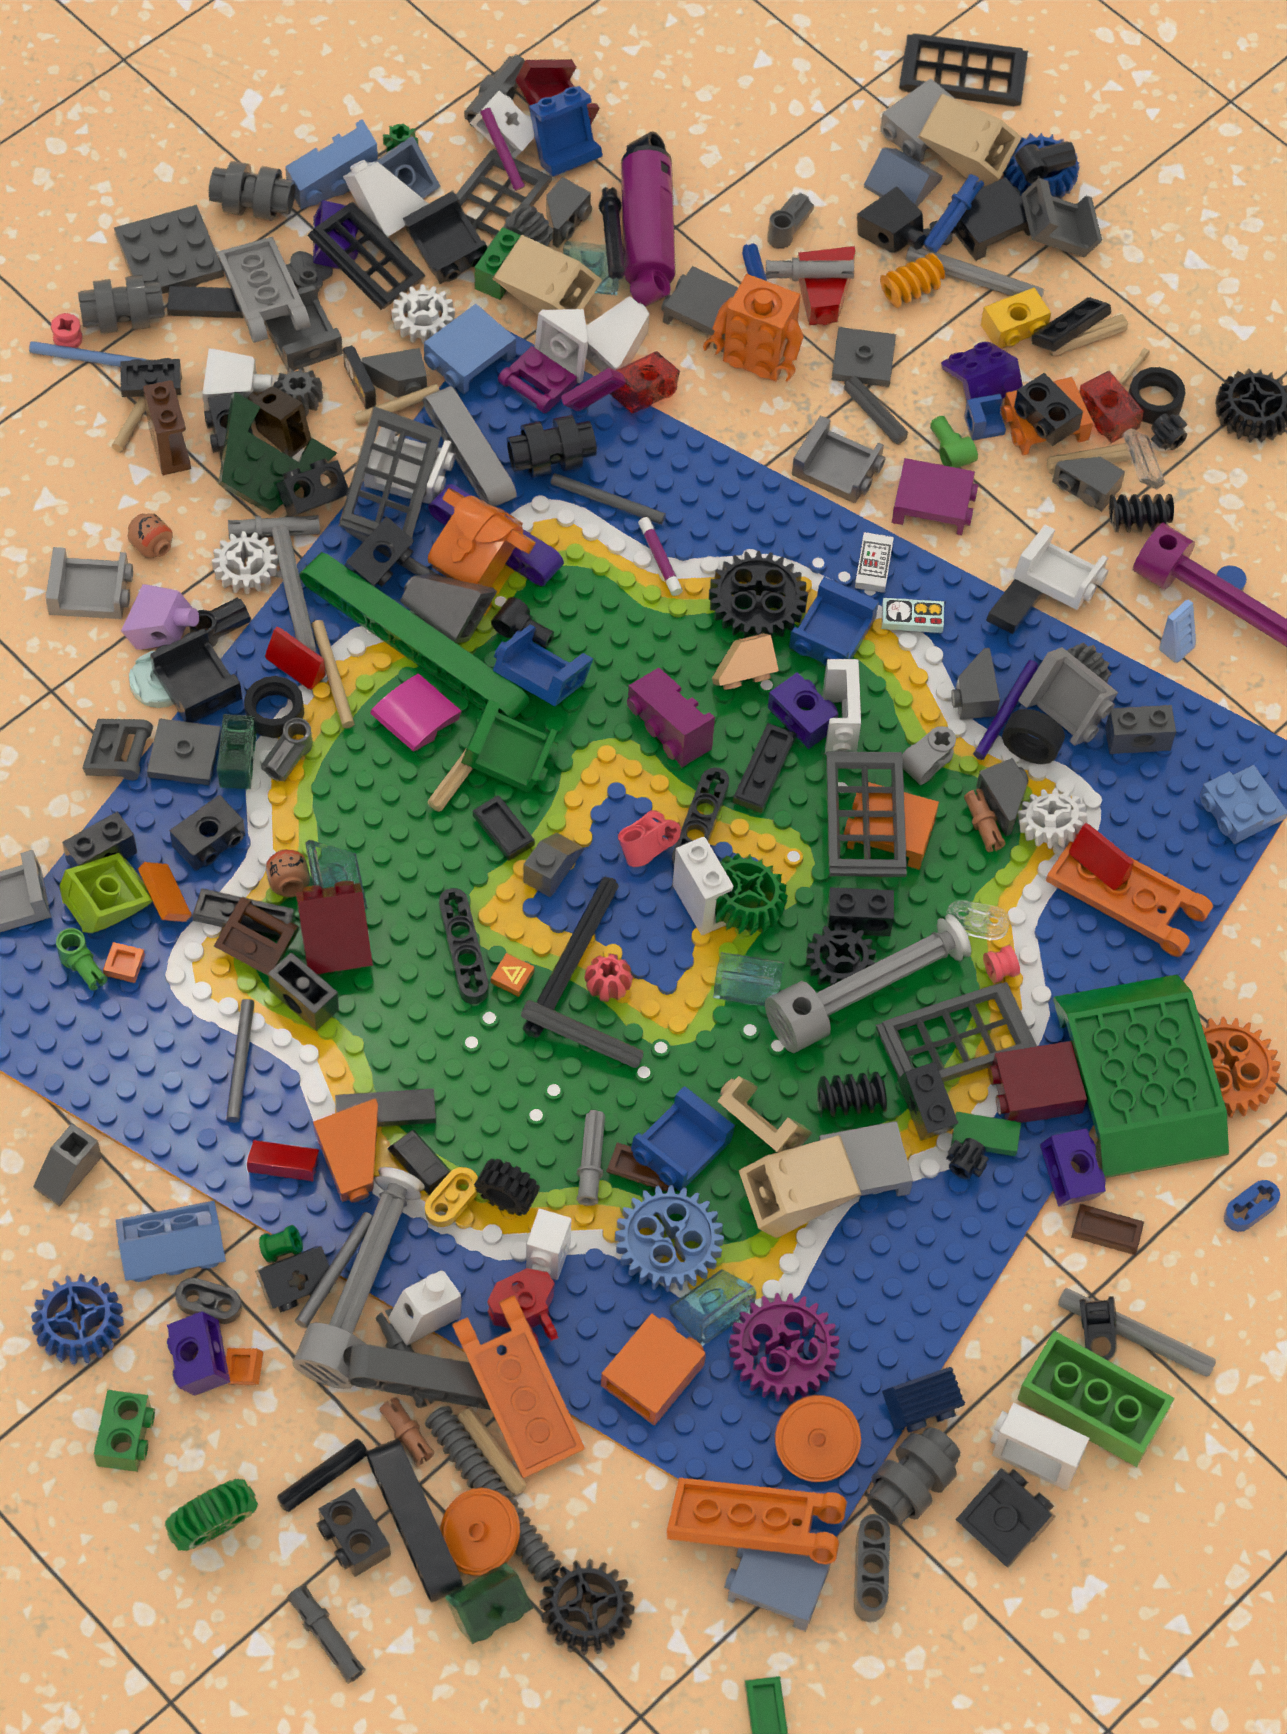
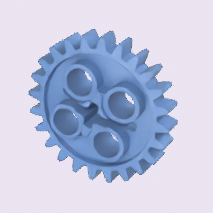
(642, 1249)

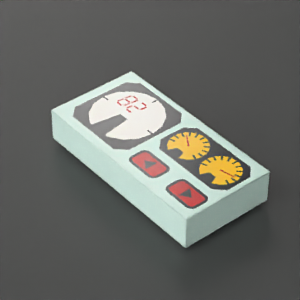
(913, 615)

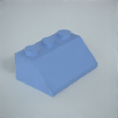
(170, 1241)

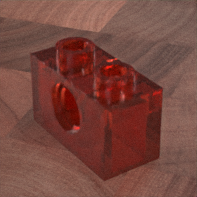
(646, 382)
(1110, 406)

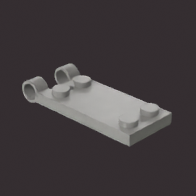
(262, 286)

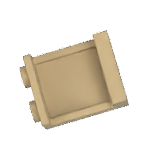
(734, 1099)

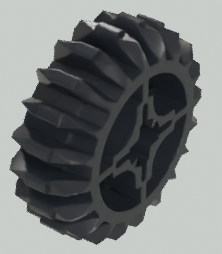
(1258, 398)
(573, 1609)

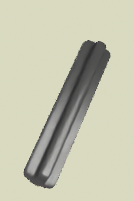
(875, 410)

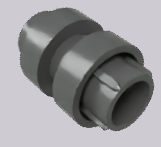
(240, 189)
(109, 305)
(904, 1486)

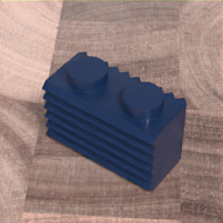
(924, 1398)

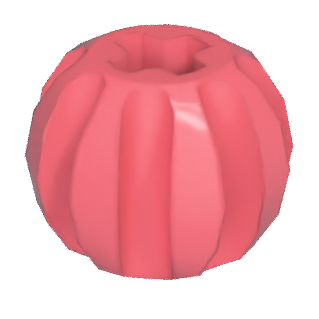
(608, 977)

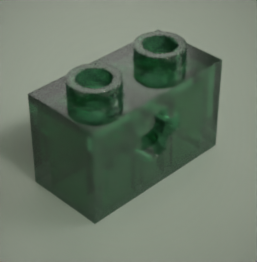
(489, 1603)

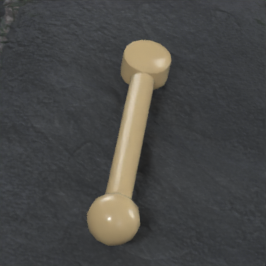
(1142, 356)

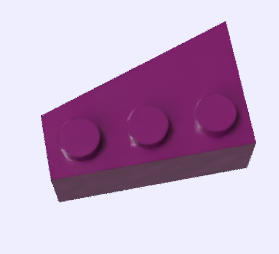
(671, 717)

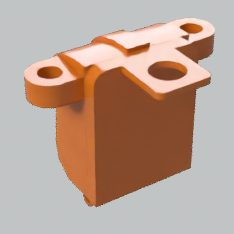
(476, 540)

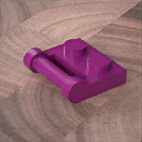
(543, 374)

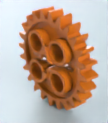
(1254, 1061)

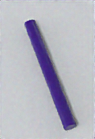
(1005, 710)

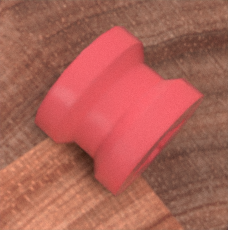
(60, 334)
(1001, 964)

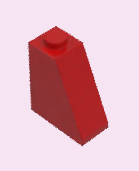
(824, 296)

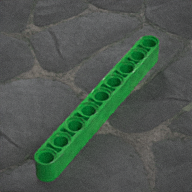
(411, 636)

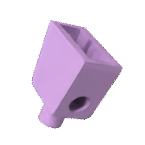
(158, 617)

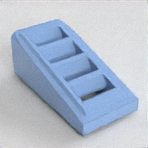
(1179, 632)

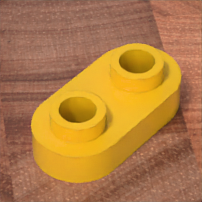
(450, 1198)

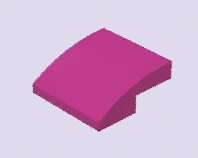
(415, 712)

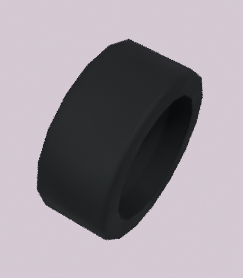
(1161, 378)
(273, 686)
(1039, 725)

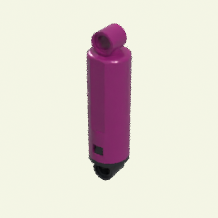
(648, 219)

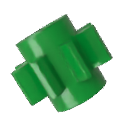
(397, 135)

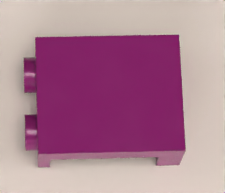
(935, 494)

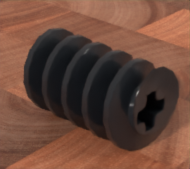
(1140, 512)
(851, 1093)

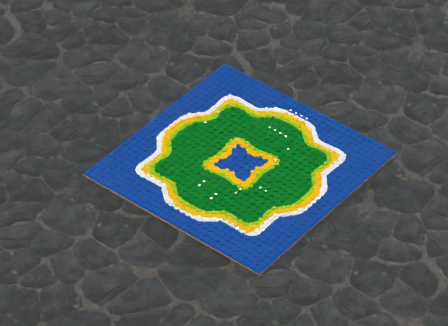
(889, 1269)

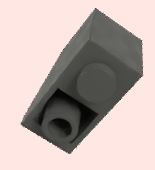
(566, 208)
(1089, 479)
(67, 1164)

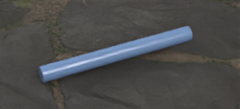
(78, 354)

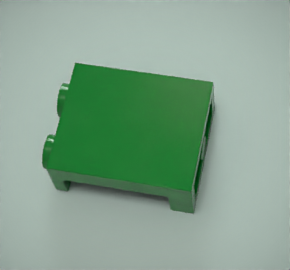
(509, 749)

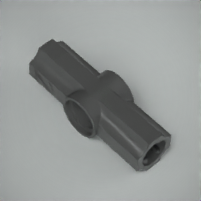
(502, 80)

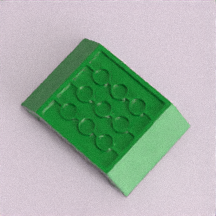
(1146, 1074)

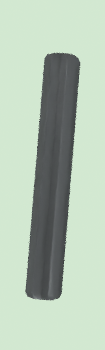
(582, 1034)

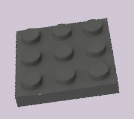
(170, 249)

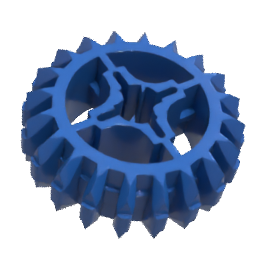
(1059, 181)
(64, 1322)

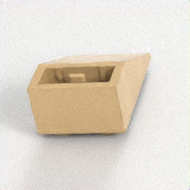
(969, 139)
(545, 277)
(799, 1185)

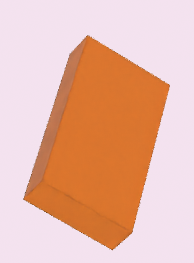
(164, 892)

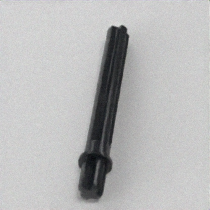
(610, 207)

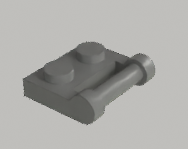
(108, 745)

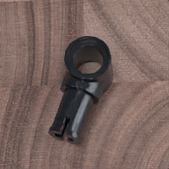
(516, 616)

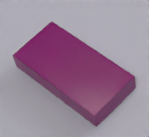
(593, 389)

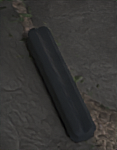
(322, 1475)

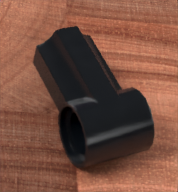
(1038, 162)
(222, 619)

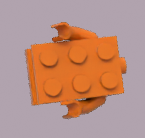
(759, 328)

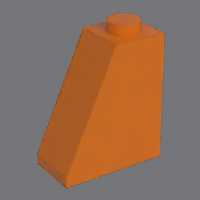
(350, 1148)

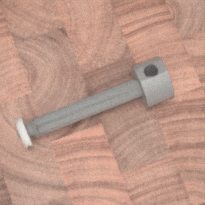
(801, 1014)
(327, 1347)

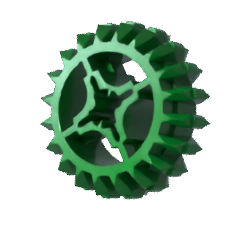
(756, 895)
(211, 1514)

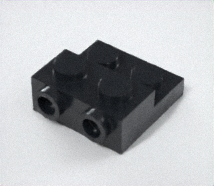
(1006, 1516)

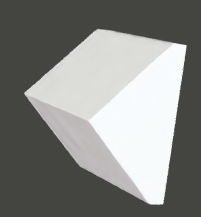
(563, 338)

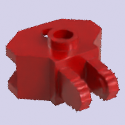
(534, 1296)

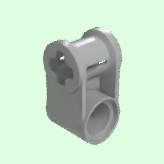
(929, 754)

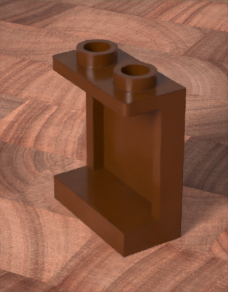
(166, 427)

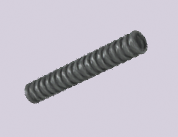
(481, 1475)

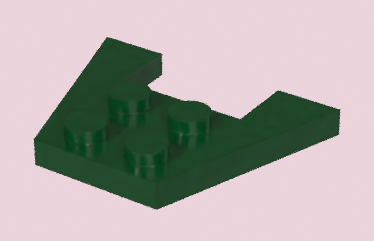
(253, 466)

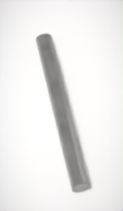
(240, 1060)
(334, 1271)

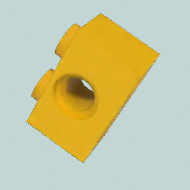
(1015, 318)

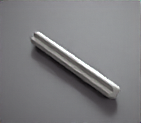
(976, 274)
(293, 586)
(1147, 1337)

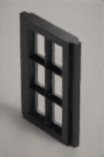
(352, 269)

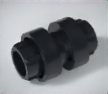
(540, 448)

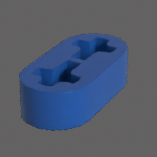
(1247, 1200)

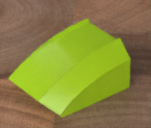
(103, 892)

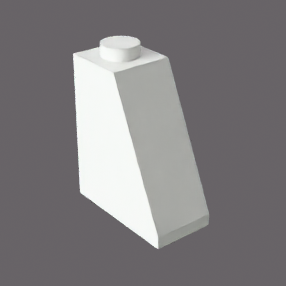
(382, 196)
(617, 335)

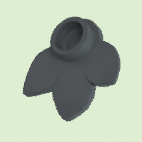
(305, 272)

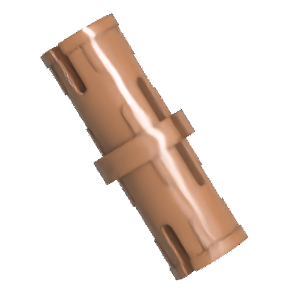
(984, 820)
(407, 1431)

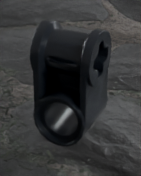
(1099, 1324)

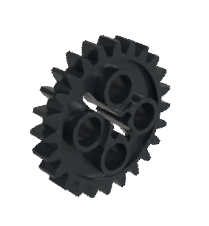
(758, 595)

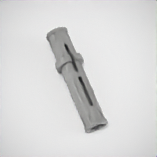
(809, 269)
(264, 526)

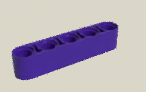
(537, 566)

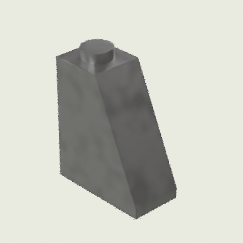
(448, 604)

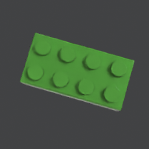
(1095, 1398)

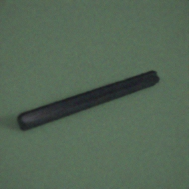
(574, 950)

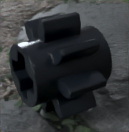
(1169, 431)
(967, 1158)

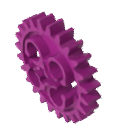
(797, 1372)

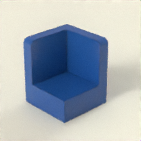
(984, 417)

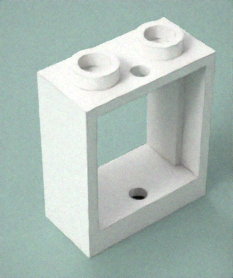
(1038, 1445)

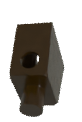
(281, 420)

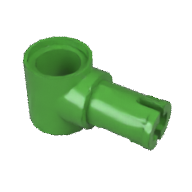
(953, 448)
(79, 959)

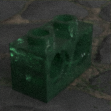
(237, 751)

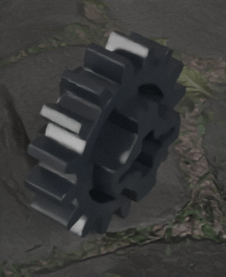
(839, 952)

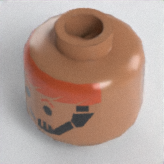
(150, 535)
(287, 872)

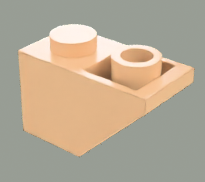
(747, 659)

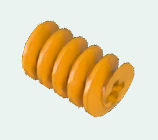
(913, 279)

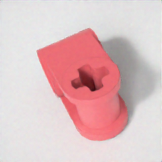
(644, 838)

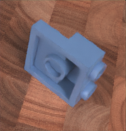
(1242, 803)

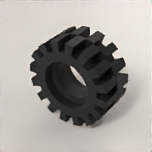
(507, 1187)

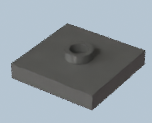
(864, 355)
(184, 751)

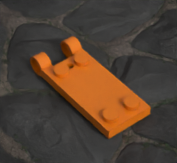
(1134, 901)
(521, 1393)
(755, 1518)

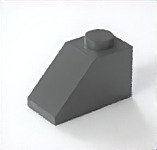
(397, 372)
(977, 689)
(1004, 791)
(550, 863)

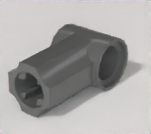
(788, 220)
(287, 750)

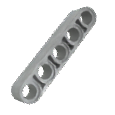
(470, 447)

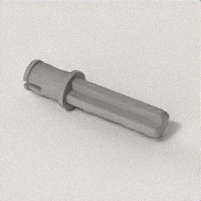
(591, 1158)

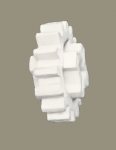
(423, 313)
(260, 562)
(1052, 818)

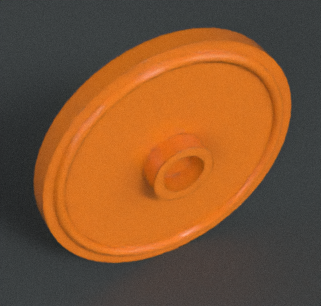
(817, 1438)
(480, 1530)

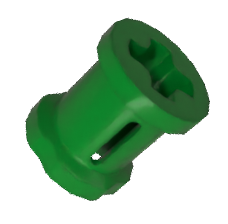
(280, 1244)

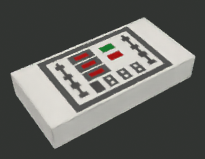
(874, 562)

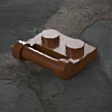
(249, 945)

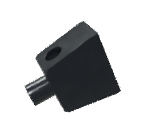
(892, 222)

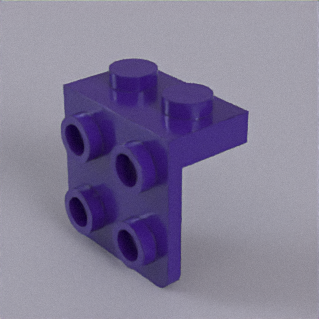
(985, 370)

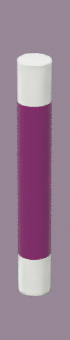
(660, 556)

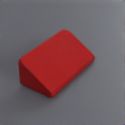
(295, 659)
(1101, 857)
(282, 1160)

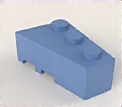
(321, 173)

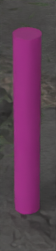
(502, 149)

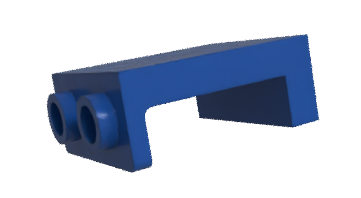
(564, 131)
(834, 623)
(539, 669)
(683, 1140)

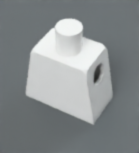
(232, 373)
(430, 1302)

